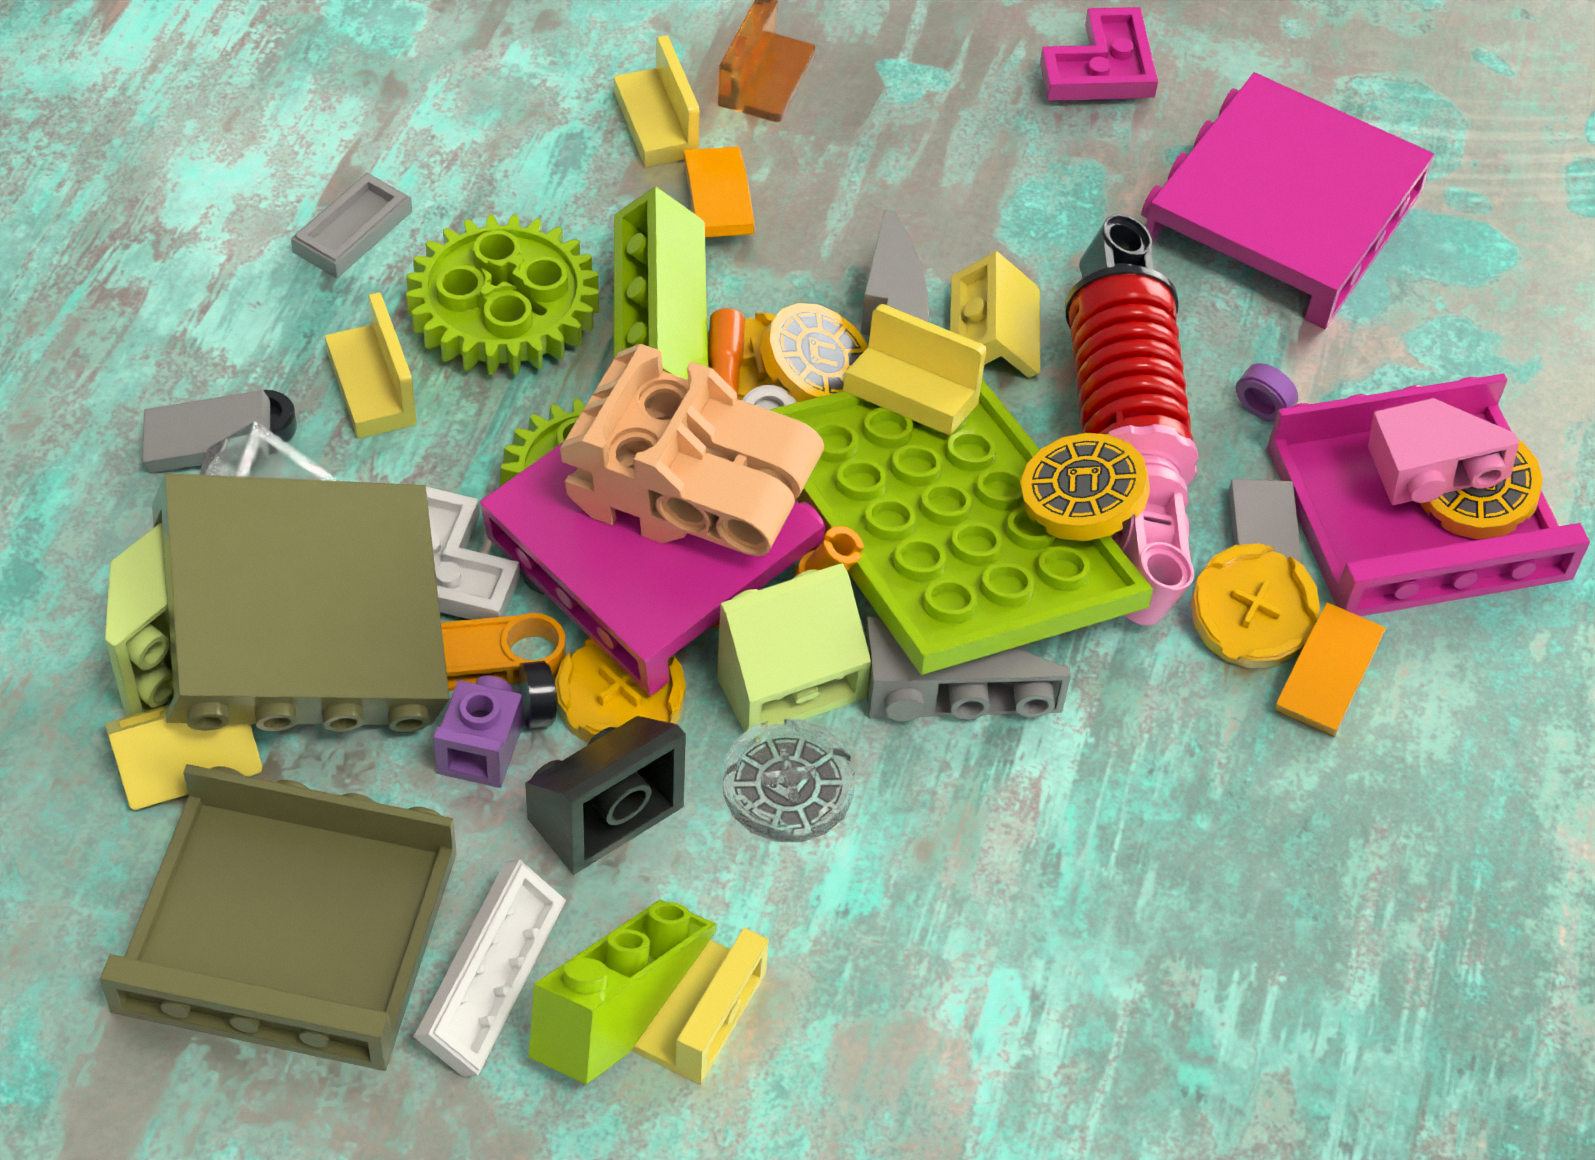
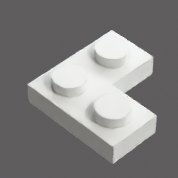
(467, 580)

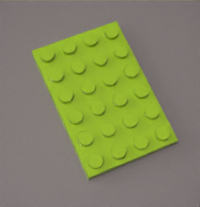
(949, 532)

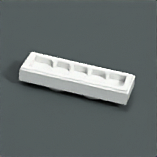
(490, 969)

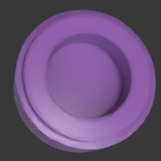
(1265, 390)

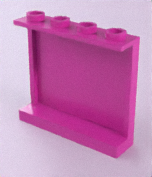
(1292, 190)
(1398, 554)
(620, 587)

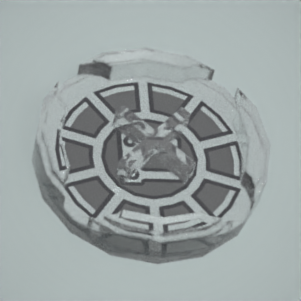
(788, 780)

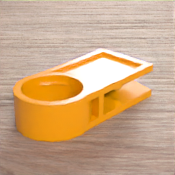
(485, 644)

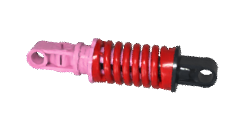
(1136, 391)

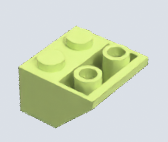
(139, 625)
(793, 649)

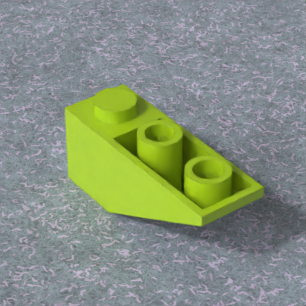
(609, 993)

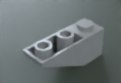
(984, 686)

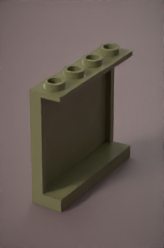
(300, 603)
(286, 918)

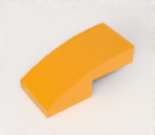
(719, 190)
(1330, 669)

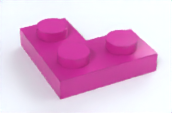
(1110, 67)

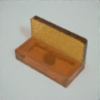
(762, 66)

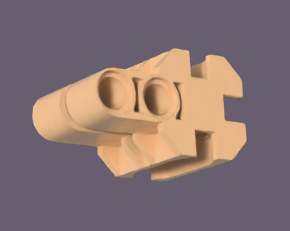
(686, 456)

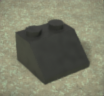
(608, 790)

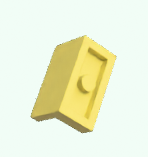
(659, 108)
(1000, 310)
(918, 370)
(373, 374)
(155, 753)
(705, 1007)

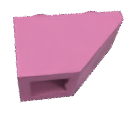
(1438, 450)

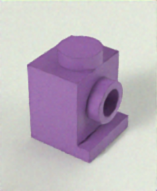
(479, 731)

